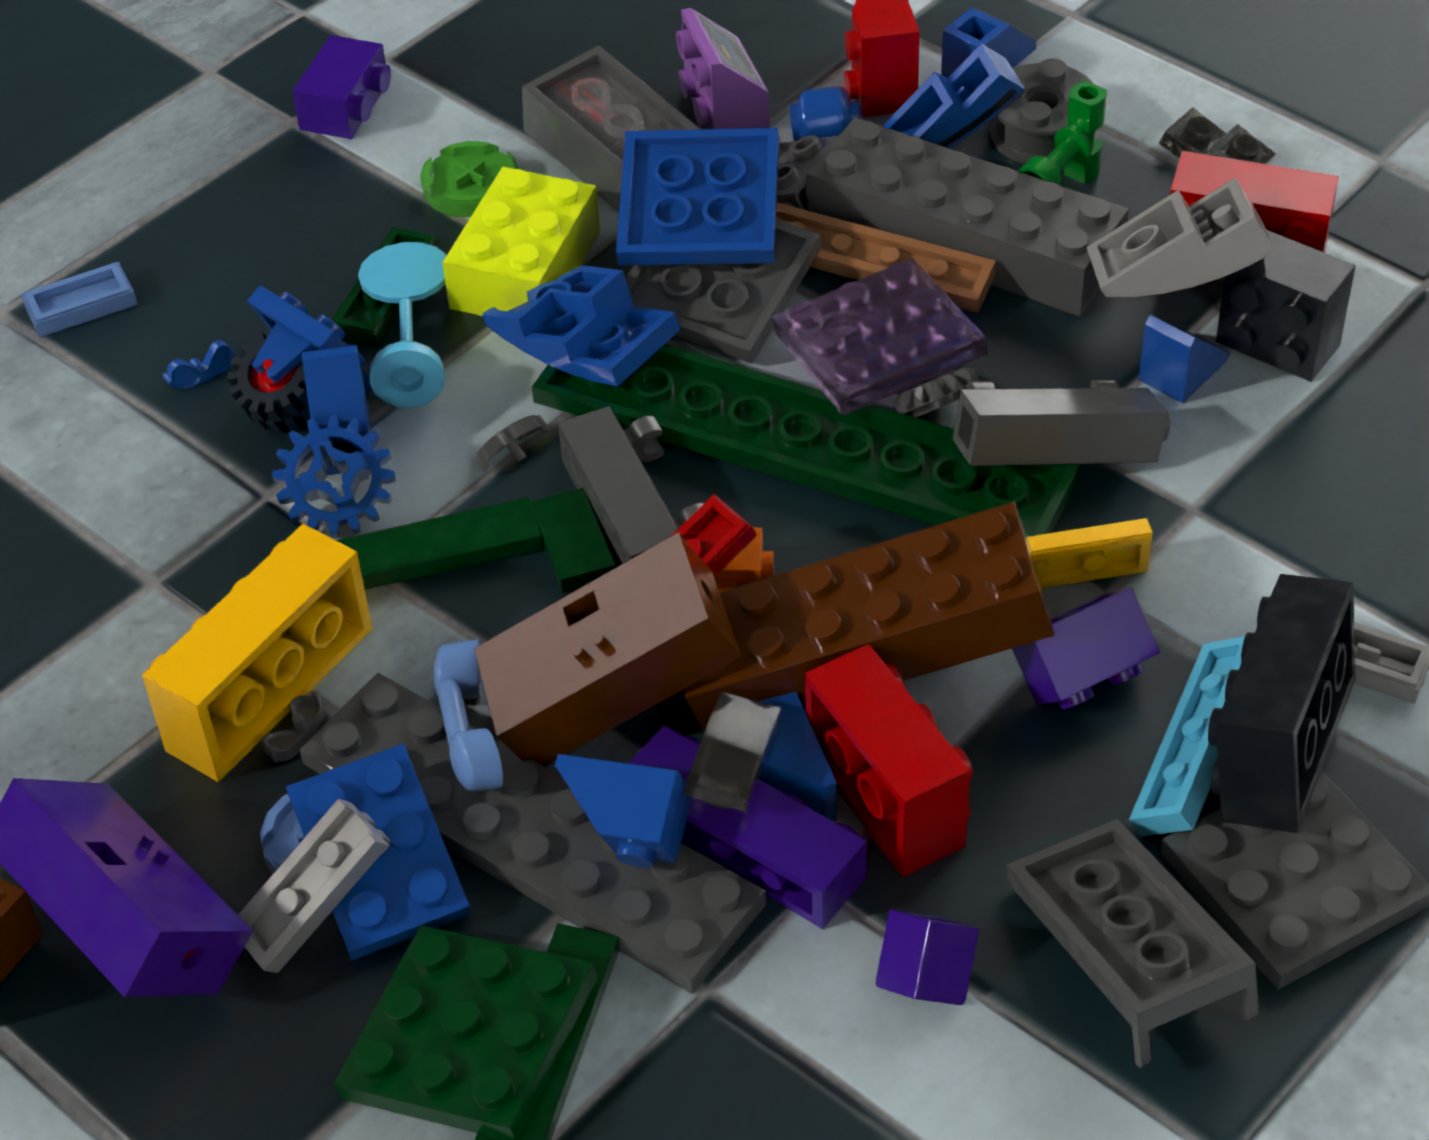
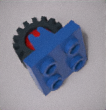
(271, 374)

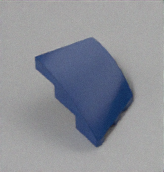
(585, 325)

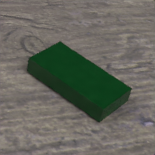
(572, 539)

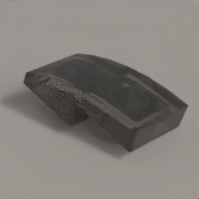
(1200, 135)
(732, 752)

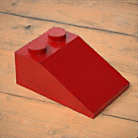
(882, 55)

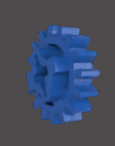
(356, 468)

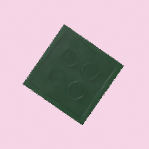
(467, 1032)

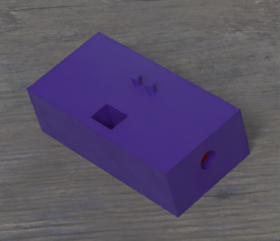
(118, 889)

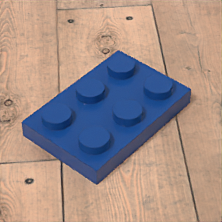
(413, 877)

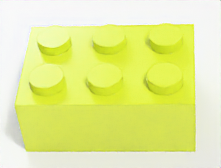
(518, 238)

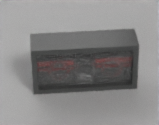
(583, 116)

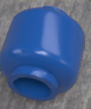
(823, 112)

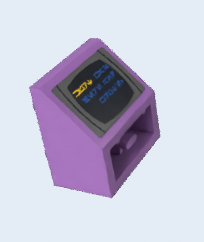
(719, 76)

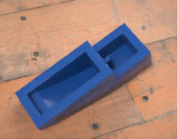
(957, 106)

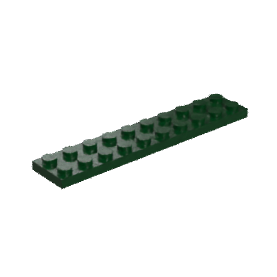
(803, 438)

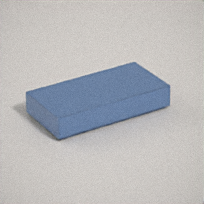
(79, 299)

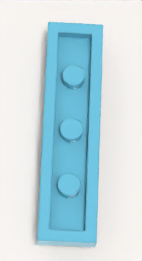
(1185, 760)

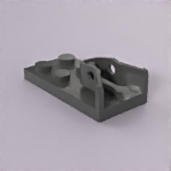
(1136, 932)

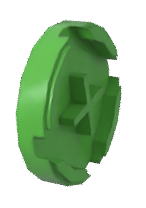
(462, 176)

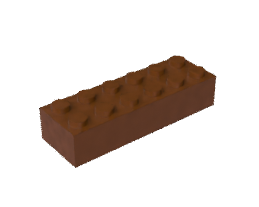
(913, 598)

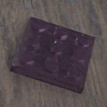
(879, 336)

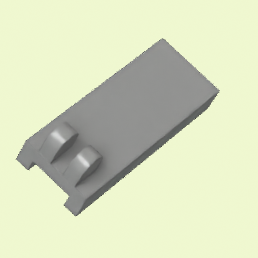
(311, 883)

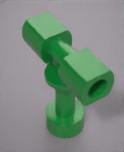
(1075, 144)

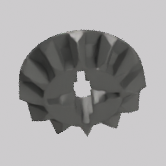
(935, 392)

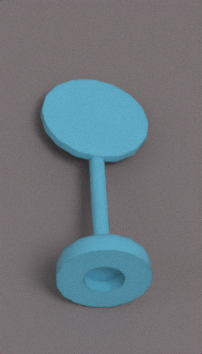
(401, 273)

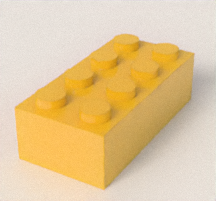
(258, 651)

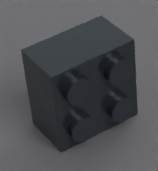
(1287, 308)

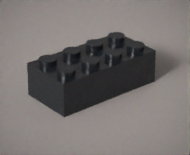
(1284, 703)

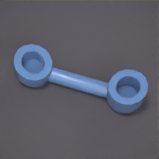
(470, 751)

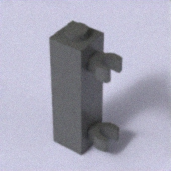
(1059, 425)
(620, 492)

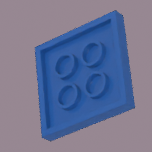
(698, 197)

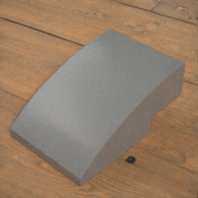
(1181, 244)

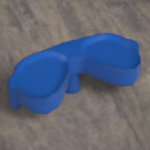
(189, 374)

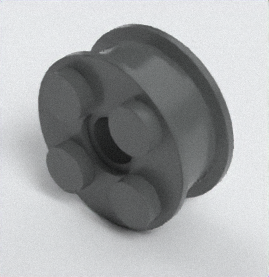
(1036, 114)

